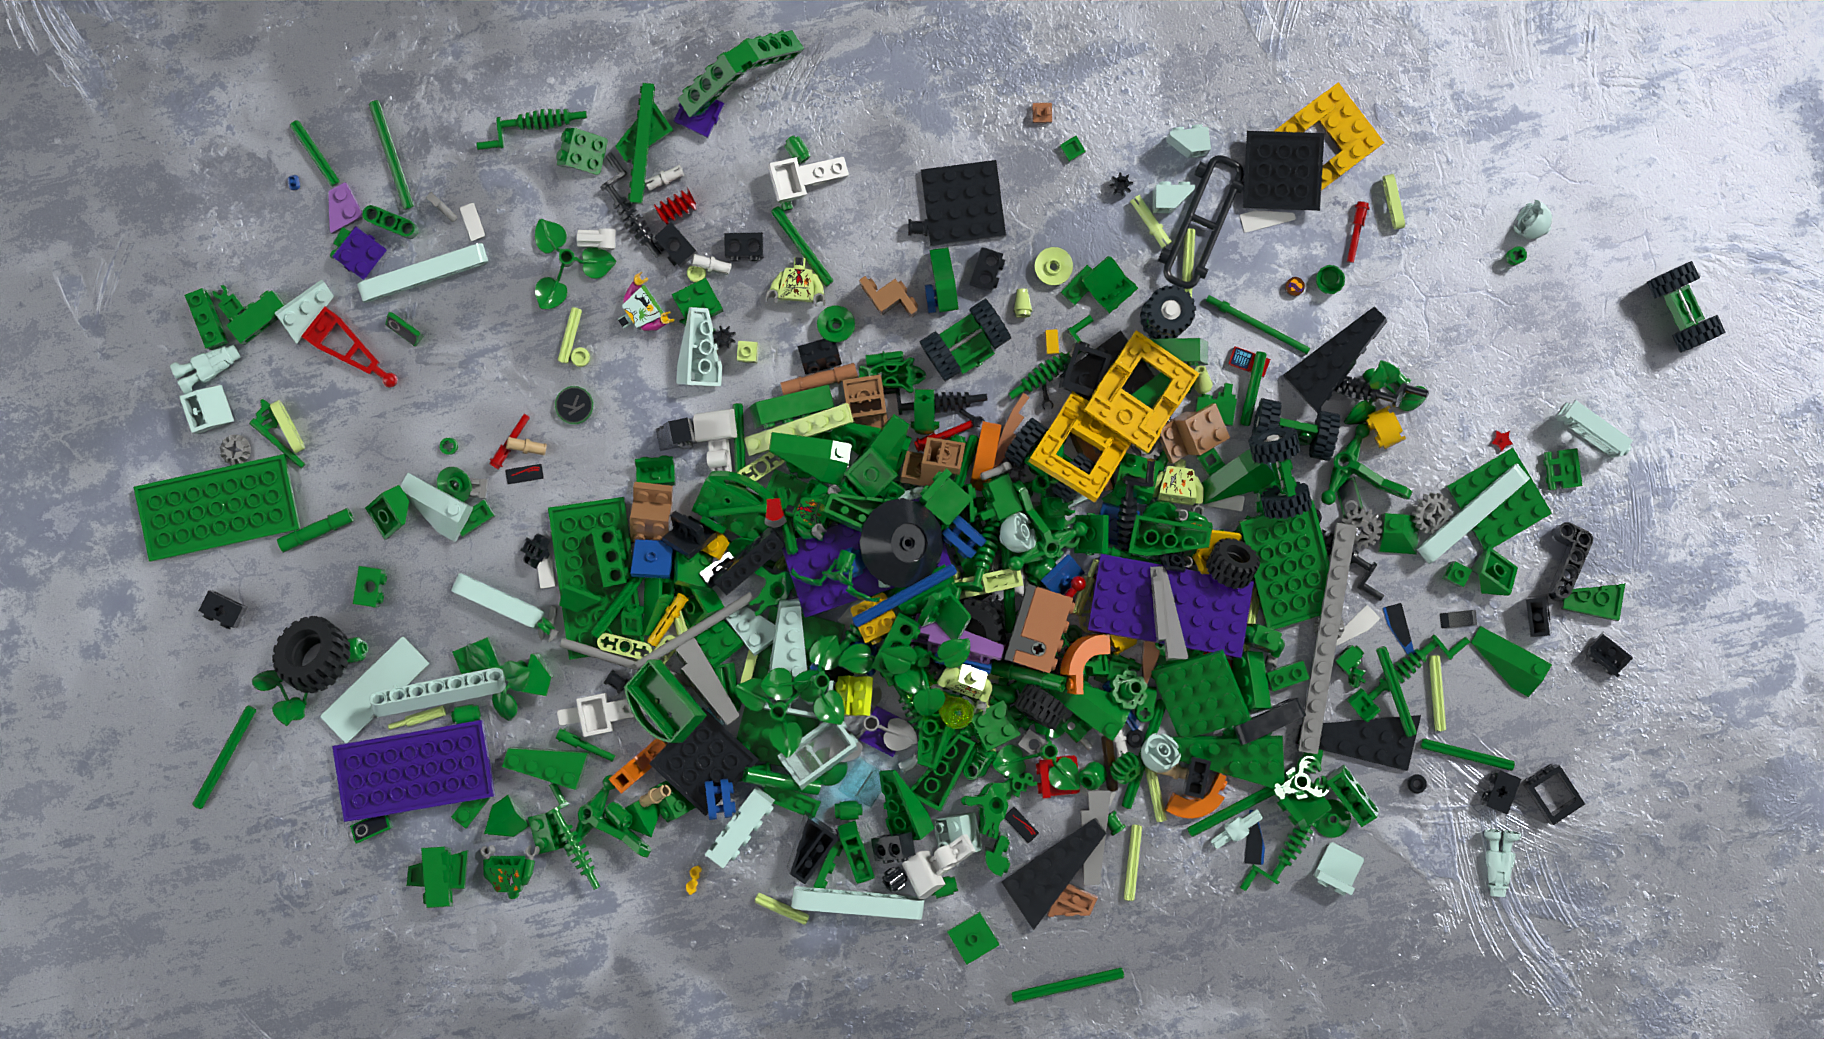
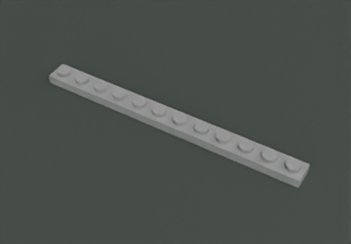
(1327, 638)

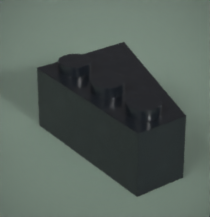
(676, 434)
(810, 847)

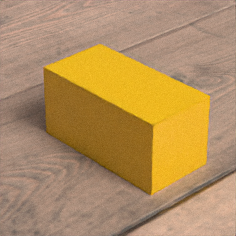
(1052, 344)

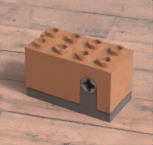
(1041, 621)

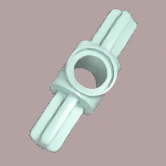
(1236, 829)

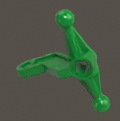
(1351, 455)
(1044, 537)
(593, 816)

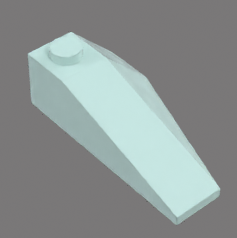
(698, 355)
(437, 507)

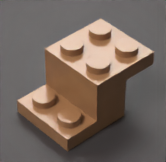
(889, 296)
(866, 400)
(1193, 433)
(937, 456)
(650, 511)

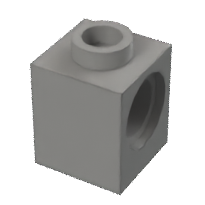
(1027, 736)

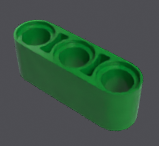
(381, 220)

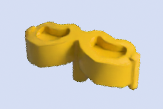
(695, 875)

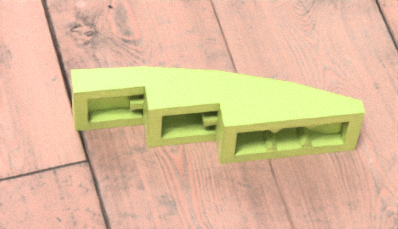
(994, 582)

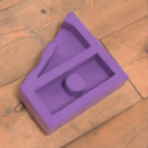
(342, 208)

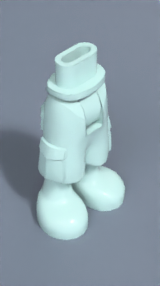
(207, 366)
(1500, 863)

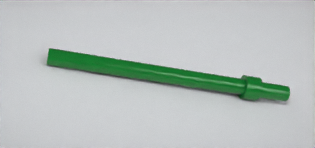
(1225, 307)

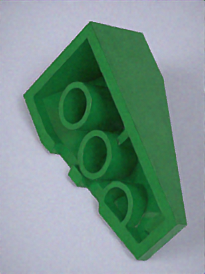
(816, 456)
(1237, 478)
(1162, 536)
(1516, 665)
(933, 738)

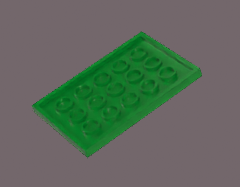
(1291, 566)

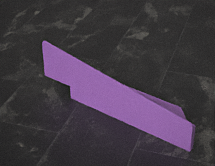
(981, 649)

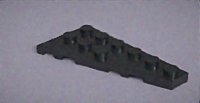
(1332, 362)
(1374, 741)
(1046, 877)

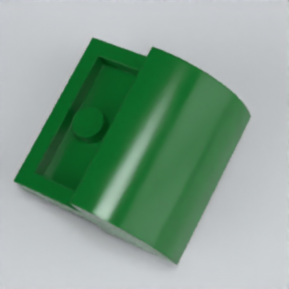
(995, 858)

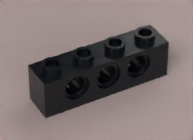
(748, 560)

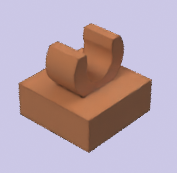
(1042, 112)

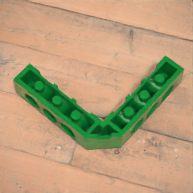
(734, 64)

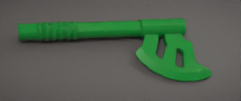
(263, 430)

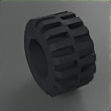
(1233, 563)
(1040, 706)

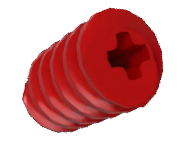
(676, 206)

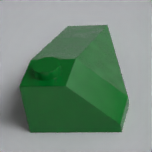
(861, 435)
(889, 440)
(699, 603)
(1096, 709)
(903, 808)

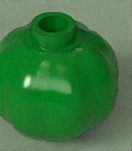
(1038, 570)

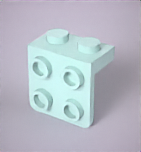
(1338, 868)

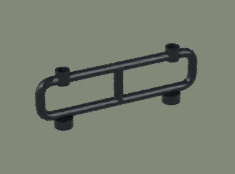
(1168, 256)

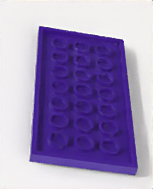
(818, 556)
(1208, 611)
(413, 771)

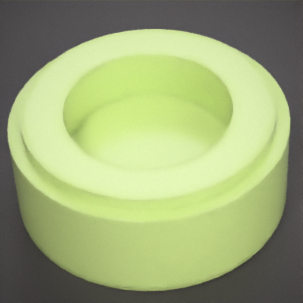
(696, 273)
(580, 357)

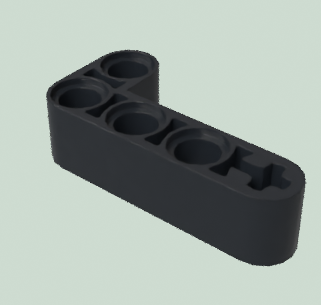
(1567, 563)
(1270, 720)

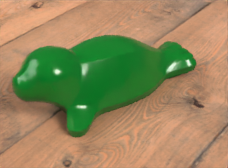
(896, 374)

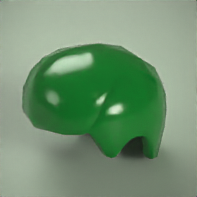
(1330, 279)

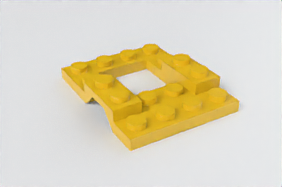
(1343, 124)
(1126, 413)
(1080, 423)

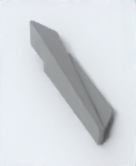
(1166, 616)
(705, 682)
(1097, 807)

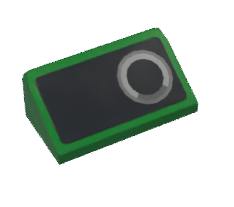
(403, 329)
(1349, 496)
(370, 827)

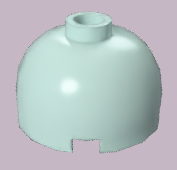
(1534, 220)
(1016, 533)
(1160, 753)

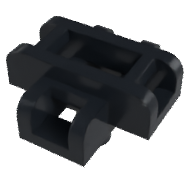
(538, 550)

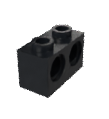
(744, 241)
(983, 268)
(893, 847)

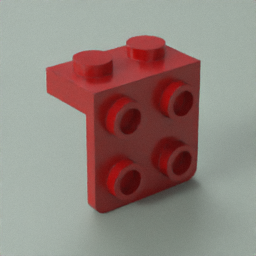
(1044, 786)

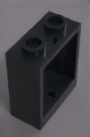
(1084, 347)
(1564, 810)

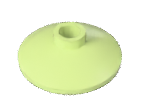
(1053, 256)

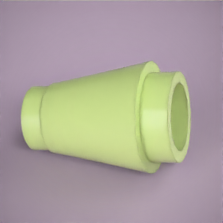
(1022, 304)
(1203, 382)

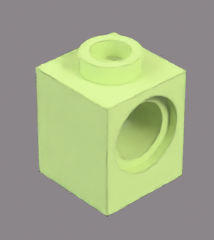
(747, 352)

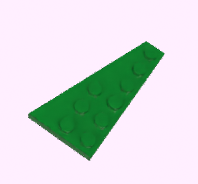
(1255, 762)

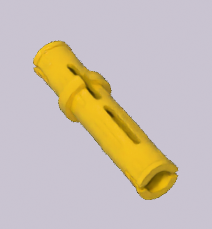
(671, 613)

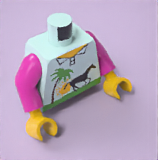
(642, 308)

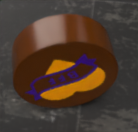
(1294, 286)

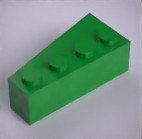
(791, 406)
(551, 765)
(937, 785)

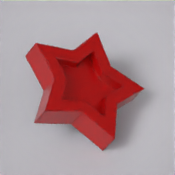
(1501, 440)

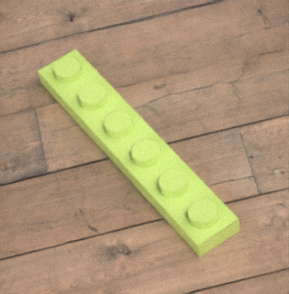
(805, 427)

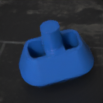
(293, 182)

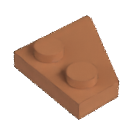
(1073, 902)

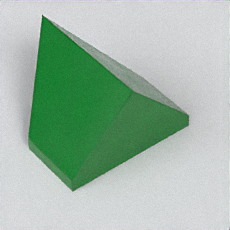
(643, 818)
(505, 819)

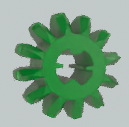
(1126, 768)

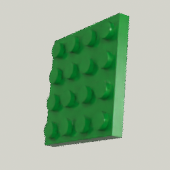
(1513, 515)
(1201, 694)

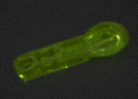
(956, 703)

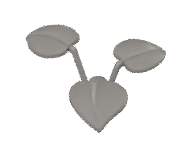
(898, 734)

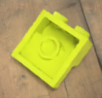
(856, 694)

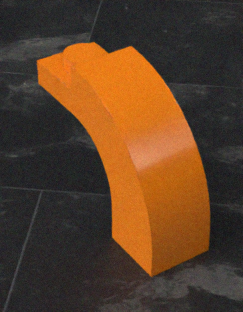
(985, 453)
(1078, 655)
(637, 766)
(1196, 808)

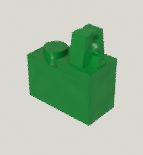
(1225, 403)
(1002, 499)

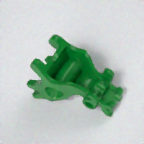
(776, 589)
(993, 801)

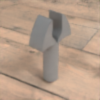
(441, 206)
(1002, 469)
(551, 617)

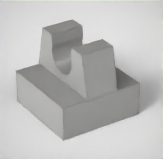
(479, 488)

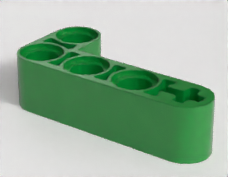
(944, 279)

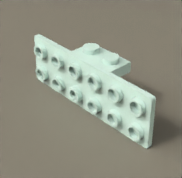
(394, 669)

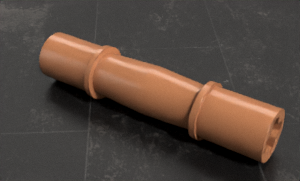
(819, 379)

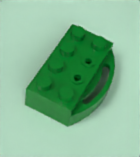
(718, 488)
(657, 682)

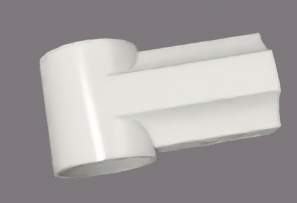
(600, 238)

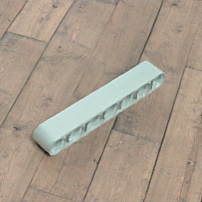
(422, 273)
(1473, 513)
(437, 692)
(857, 903)

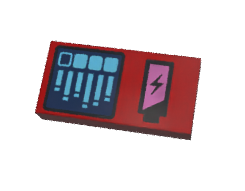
(1244, 360)

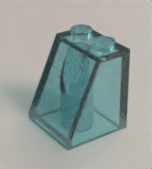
(862, 782)

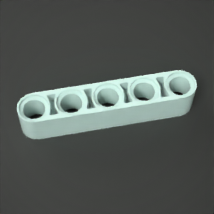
(497, 600)

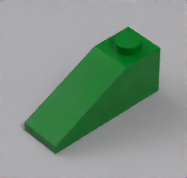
(856, 852)

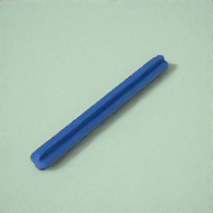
(904, 595)

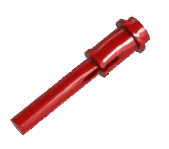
(1358, 222)
(921, 443)
(502, 452)

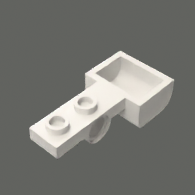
(790, 178)
(716, 429)
(597, 713)
(927, 871)

